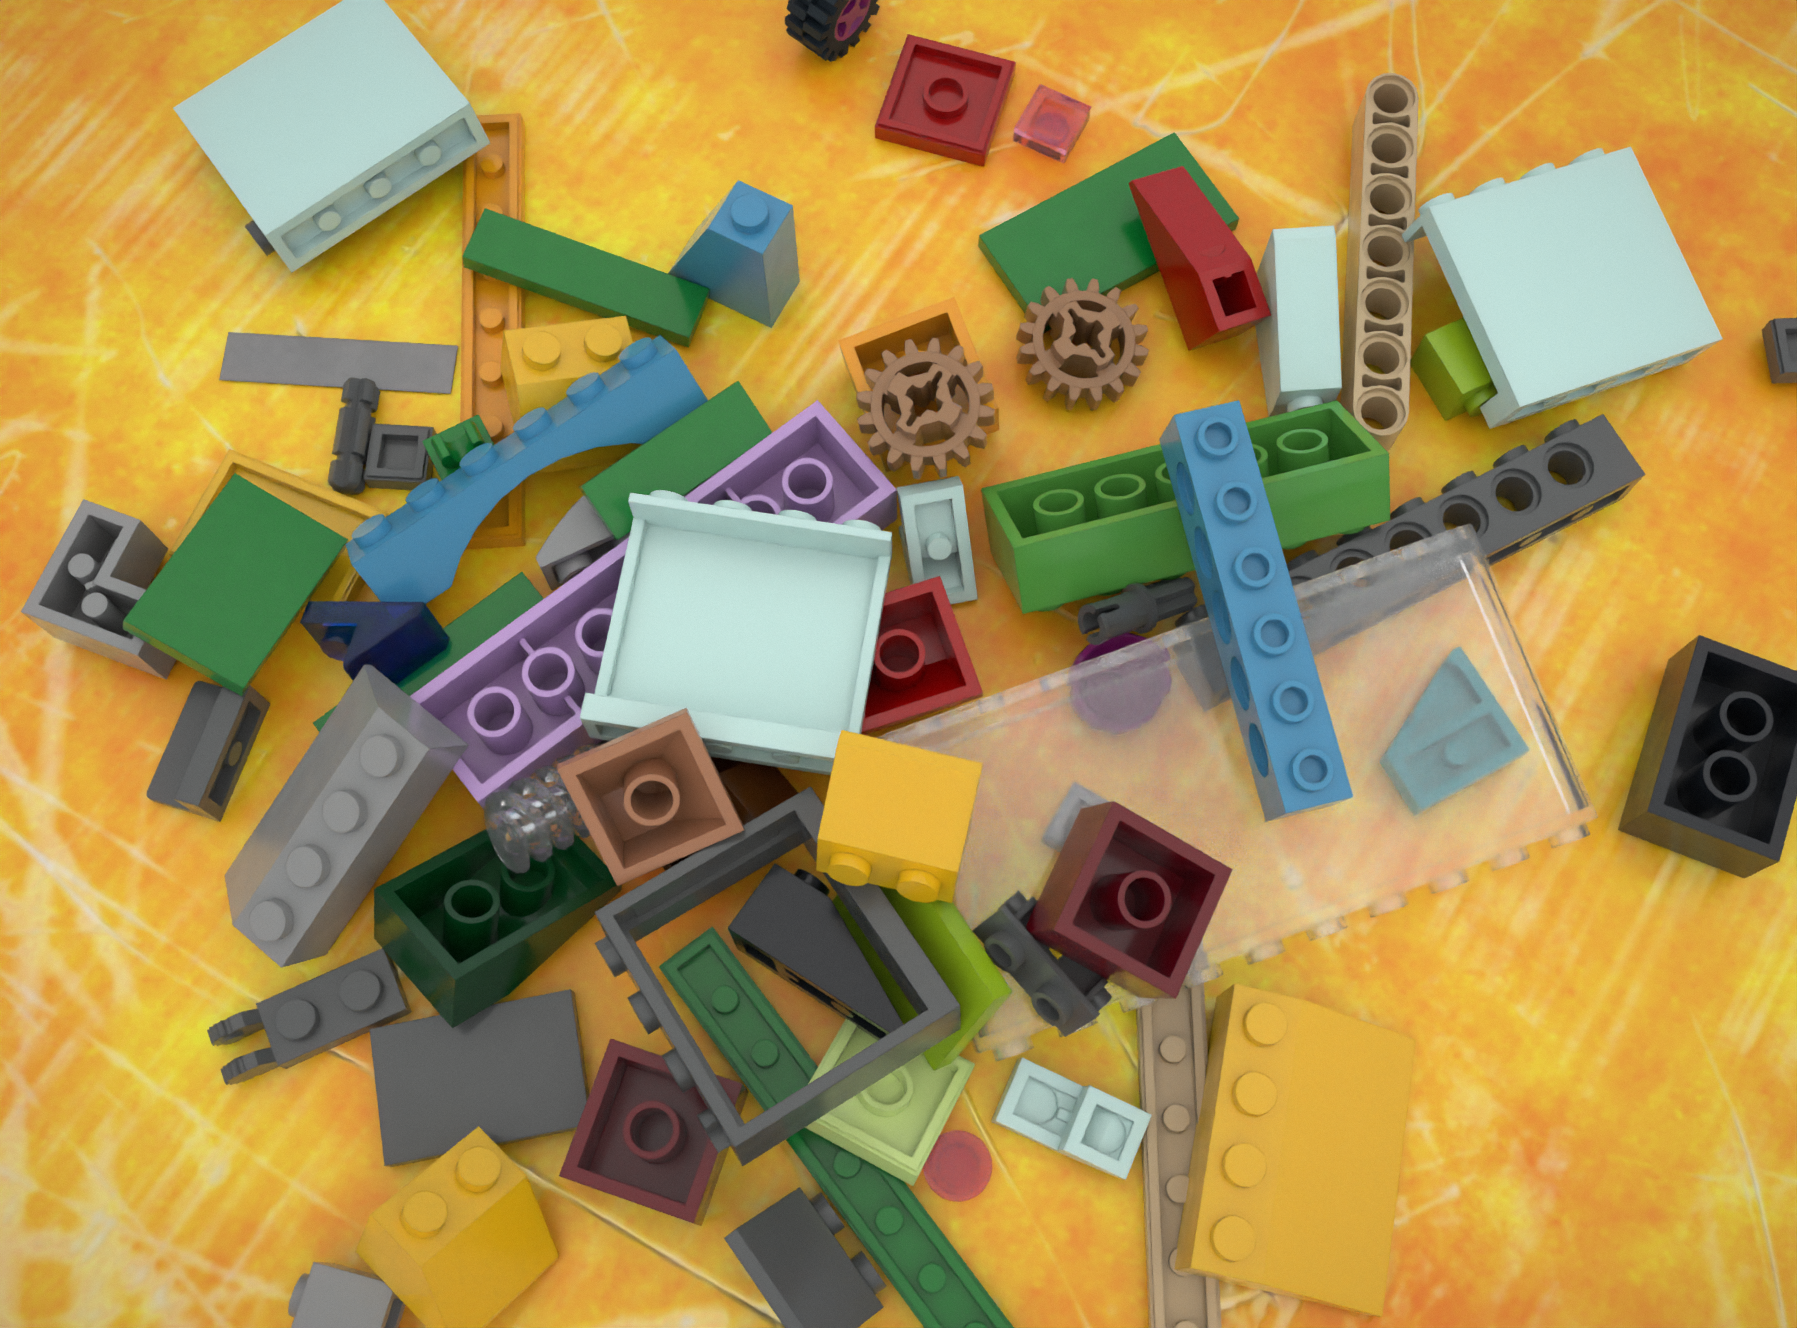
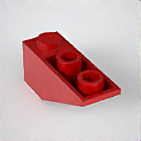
(1199, 259)

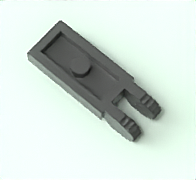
(315, 1016)

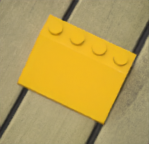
(1297, 1151)

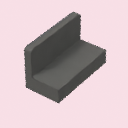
(208, 750)

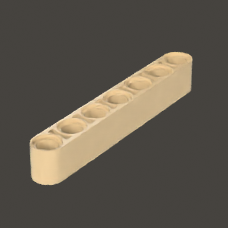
(1381, 132)

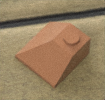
(651, 796)

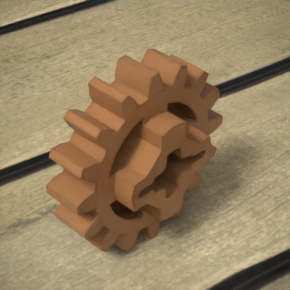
(1081, 369)
(905, 392)

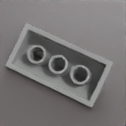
(339, 820)

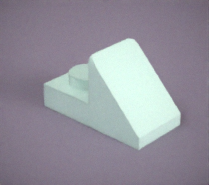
(938, 536)

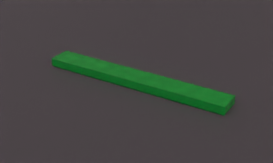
(871, 1201)

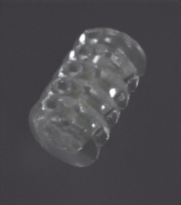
(534, 816)

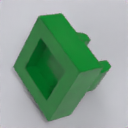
(454, 443)

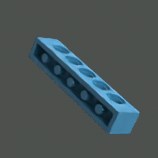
(1254, 612)

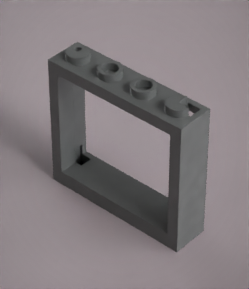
(709, 873)

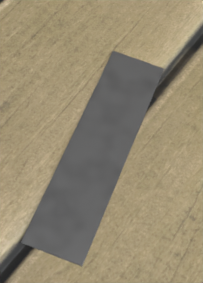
(334, 360)

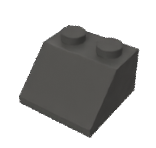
(803, 1266)

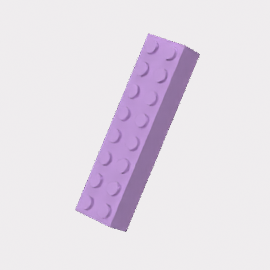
(526, 685)

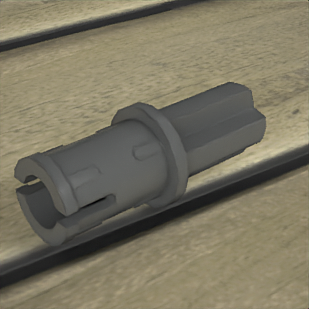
(1136, 609)

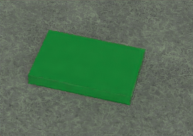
(235, 584)

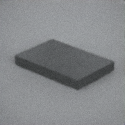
(505, 1069)

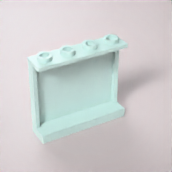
(332, 127)
(1567, 281)
(746, 625)

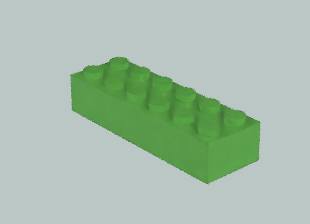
(1120, 523)

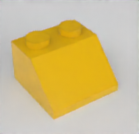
(548, 359)
(897, 817)
(460, 1237)

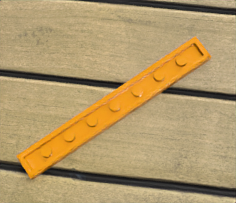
(489, 306)

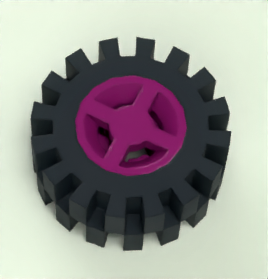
(829, 25)

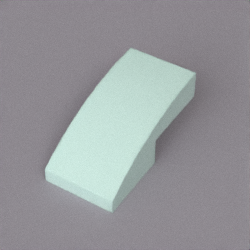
(1071, 1118)

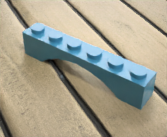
(419, 545)

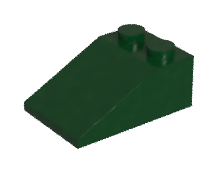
(478, 929)

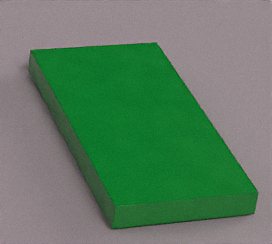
(1090, 229)

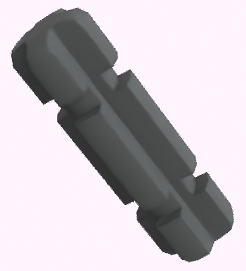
(353, 435)

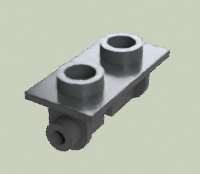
(1059, 988)

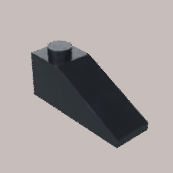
(803, 939)

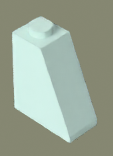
(1303, 333)

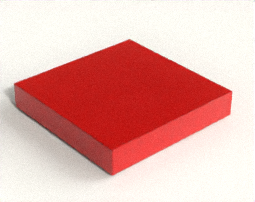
(945, 100)

